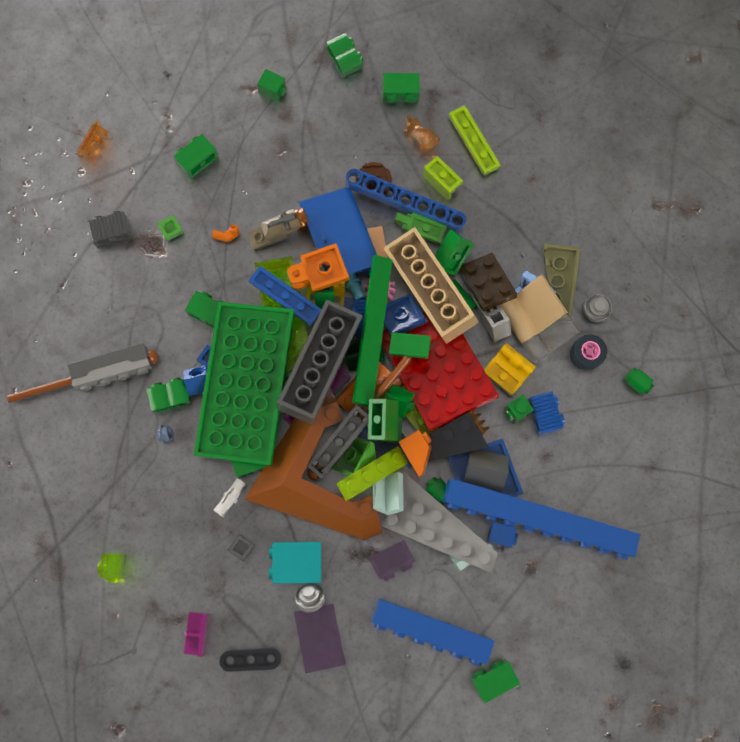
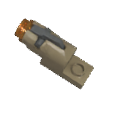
(278, 228)

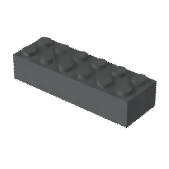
(319, 362)

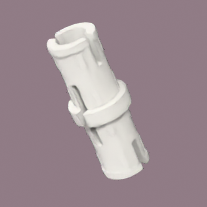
(230, 497)

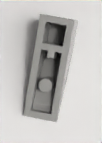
(494, 320)

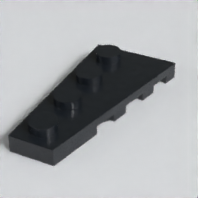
(455, 438)

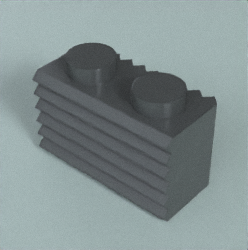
(109, 228)

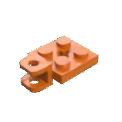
(309, 273)

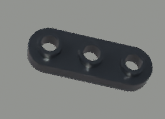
(241, 663)

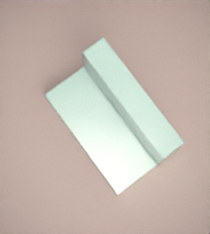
(389, 494)

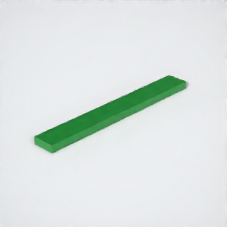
(372, 330)

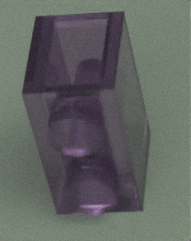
(392, 560)

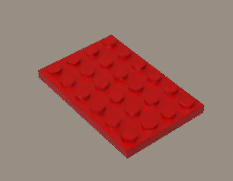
(445, 382)

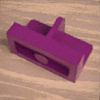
(196, 633)

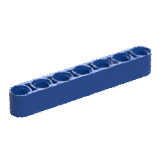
(398, 193)

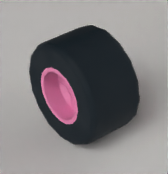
(591, 346)

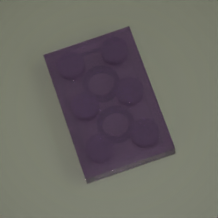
(319, 639)

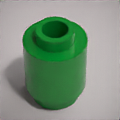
(639, 381)
(436, 488)

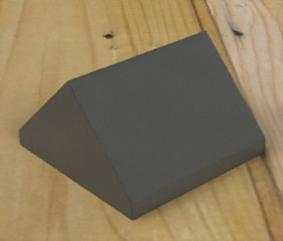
(487, 470)

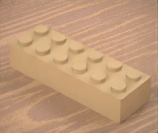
(431, 285)

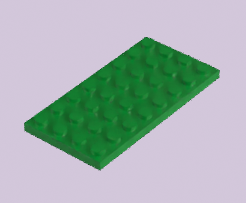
(244, 383)

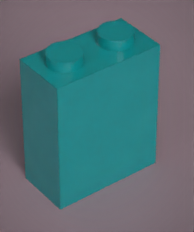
(295, 562)

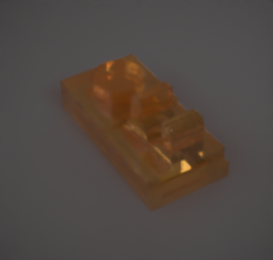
(91, 136)

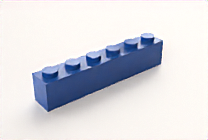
(432, 631)

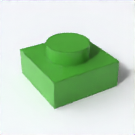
(170, 228)

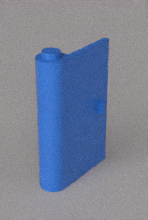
(338, 220)

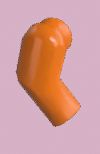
(228, 235)

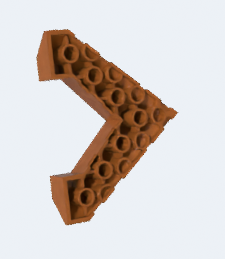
(285, 491)

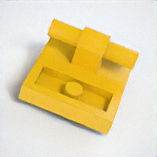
(509, 369)

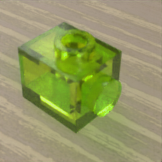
(111, 567)

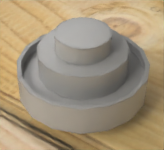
(597, 308)
(310, 597)

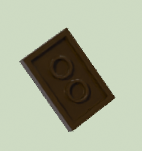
(487, 282)

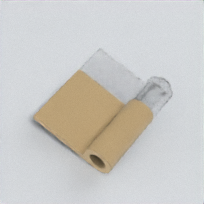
(540, 320)

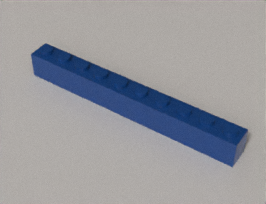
(540, 518)

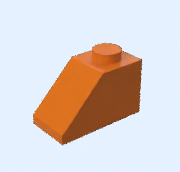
(418, 450)

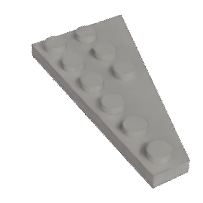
(436, 527)

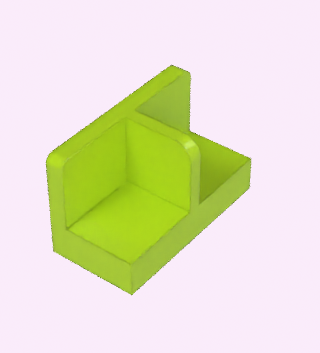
(442, 177)

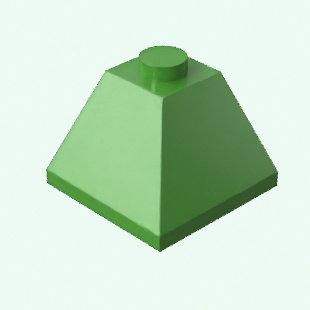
(356, 456)

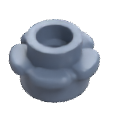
(165, 434)

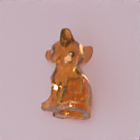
(425, 136)

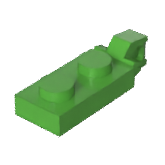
(427, 228)

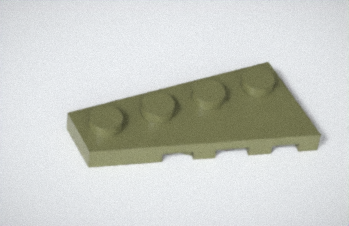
(562, 271)

